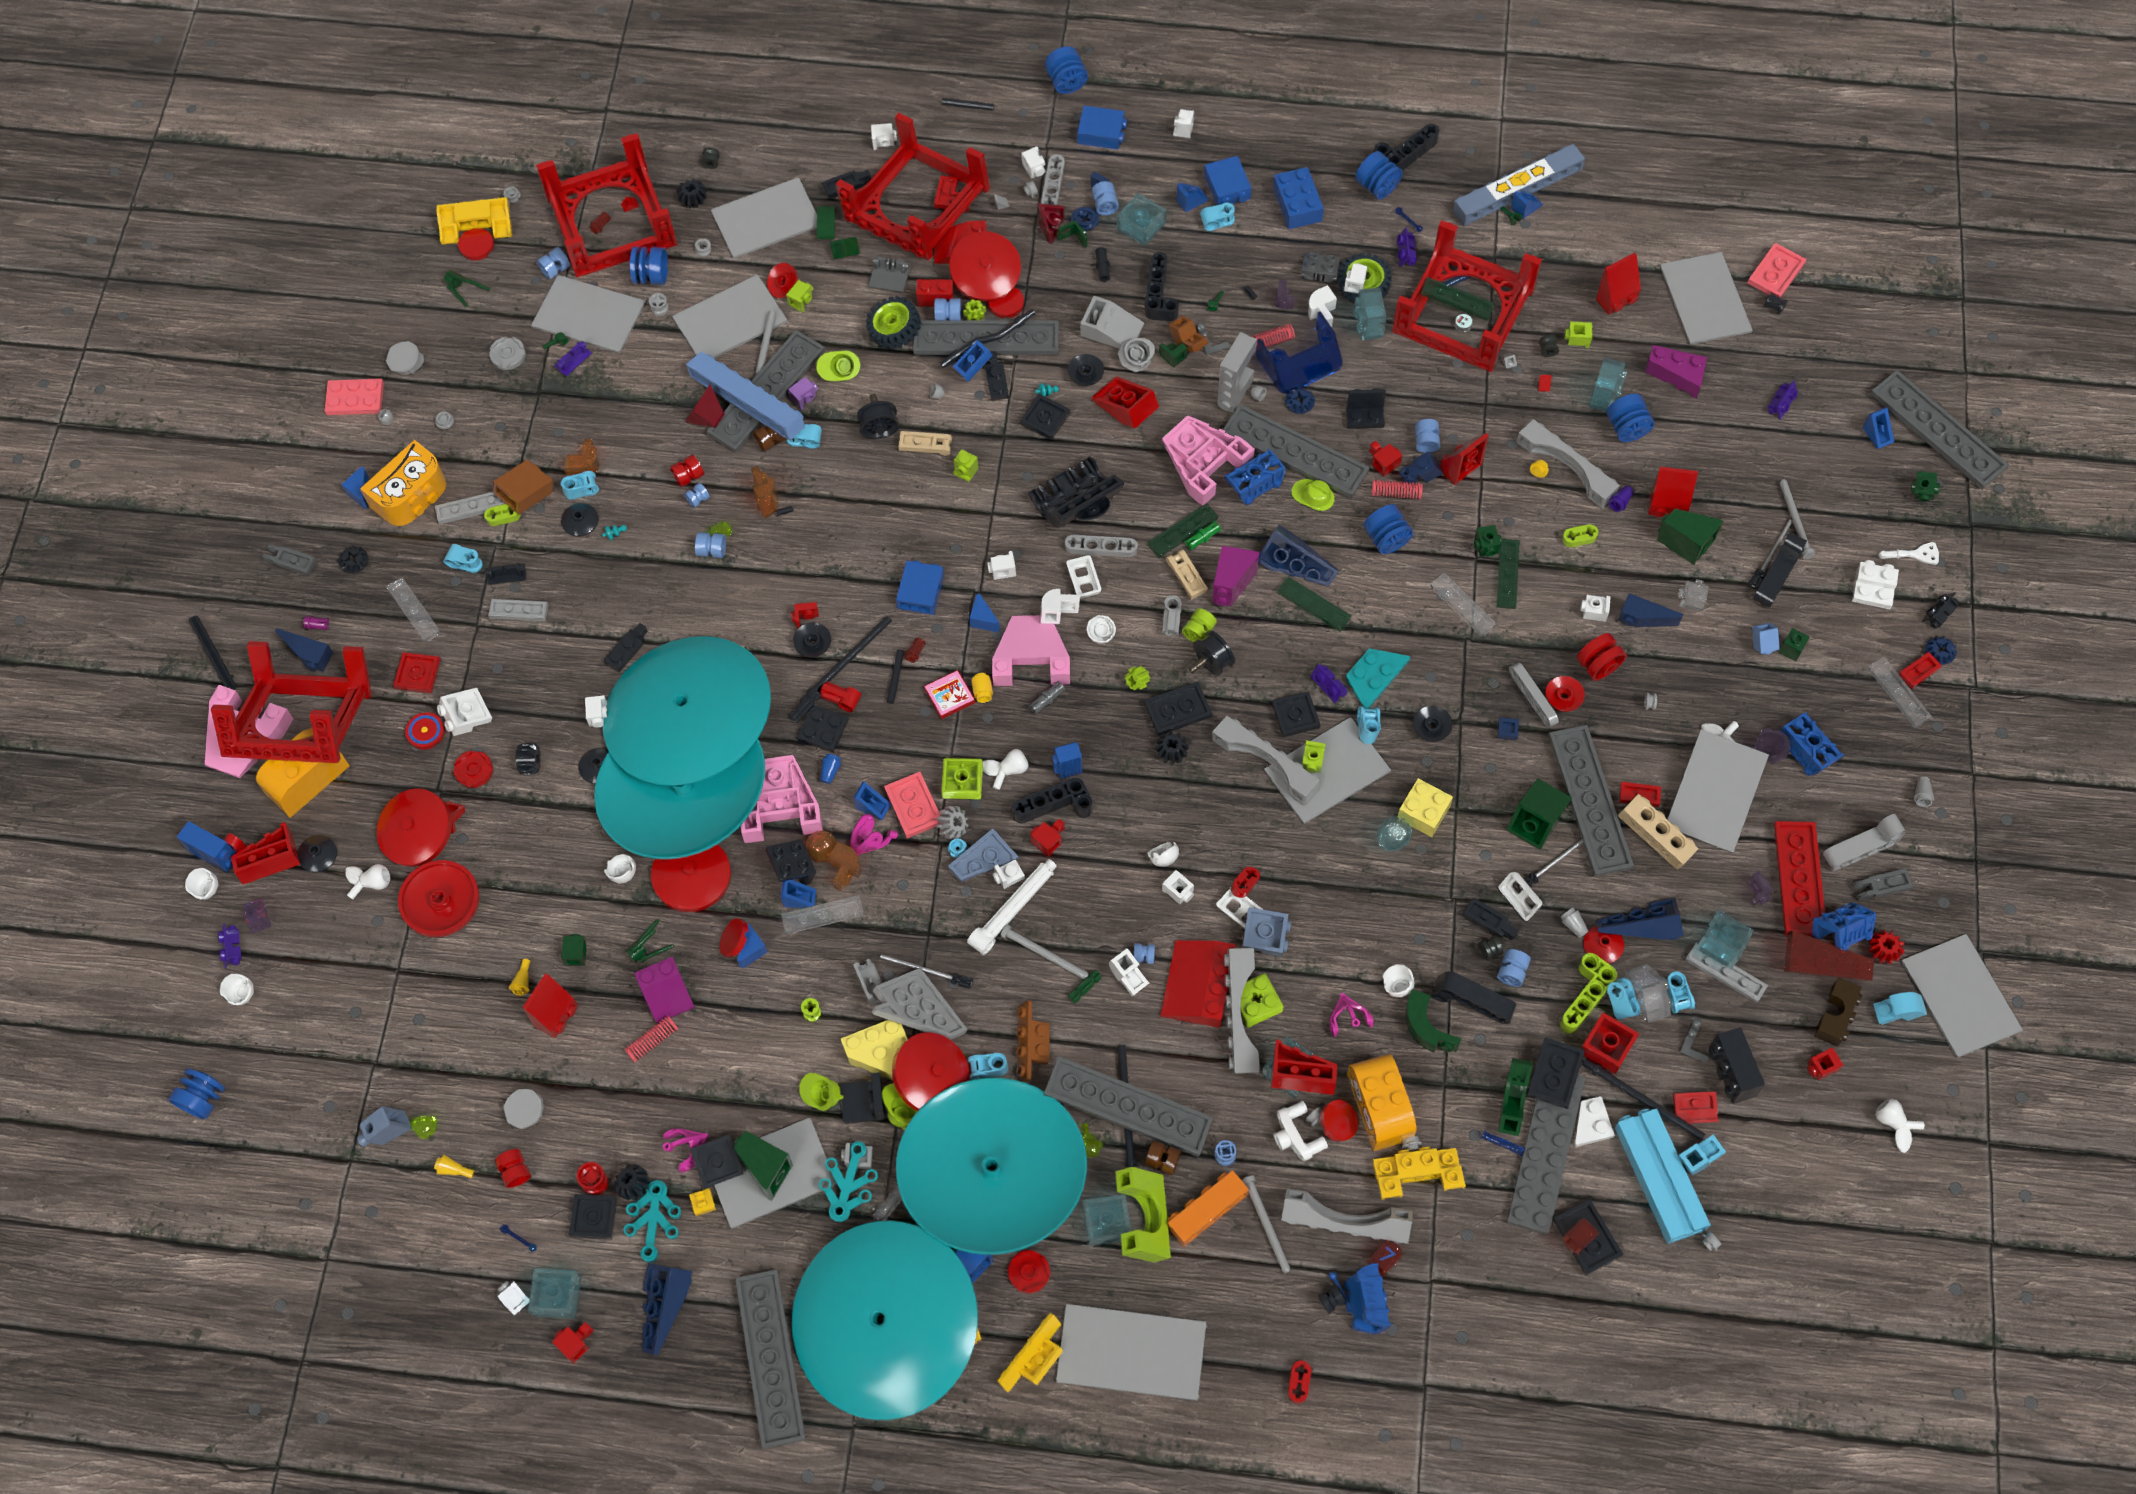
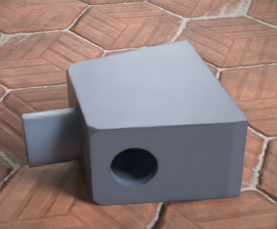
(383, 1126)

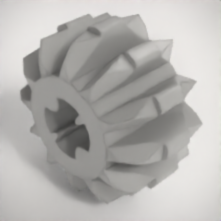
(952, 822)

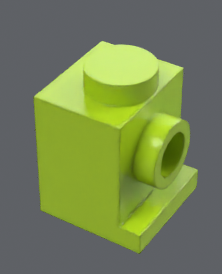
(800, 295)
(1579, 334)
(965, 465)
(1316, 750)

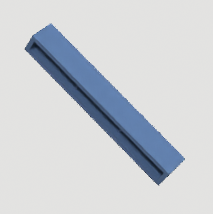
(746, 395)

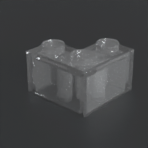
(1650, 993)

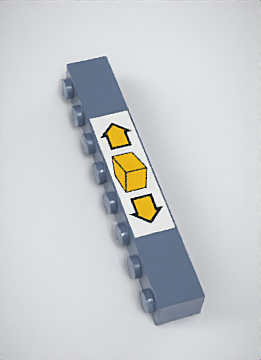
(1527, 179)

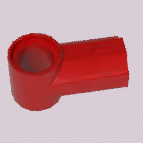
(846, 698)

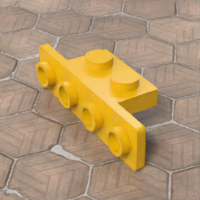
(1035, 1357)

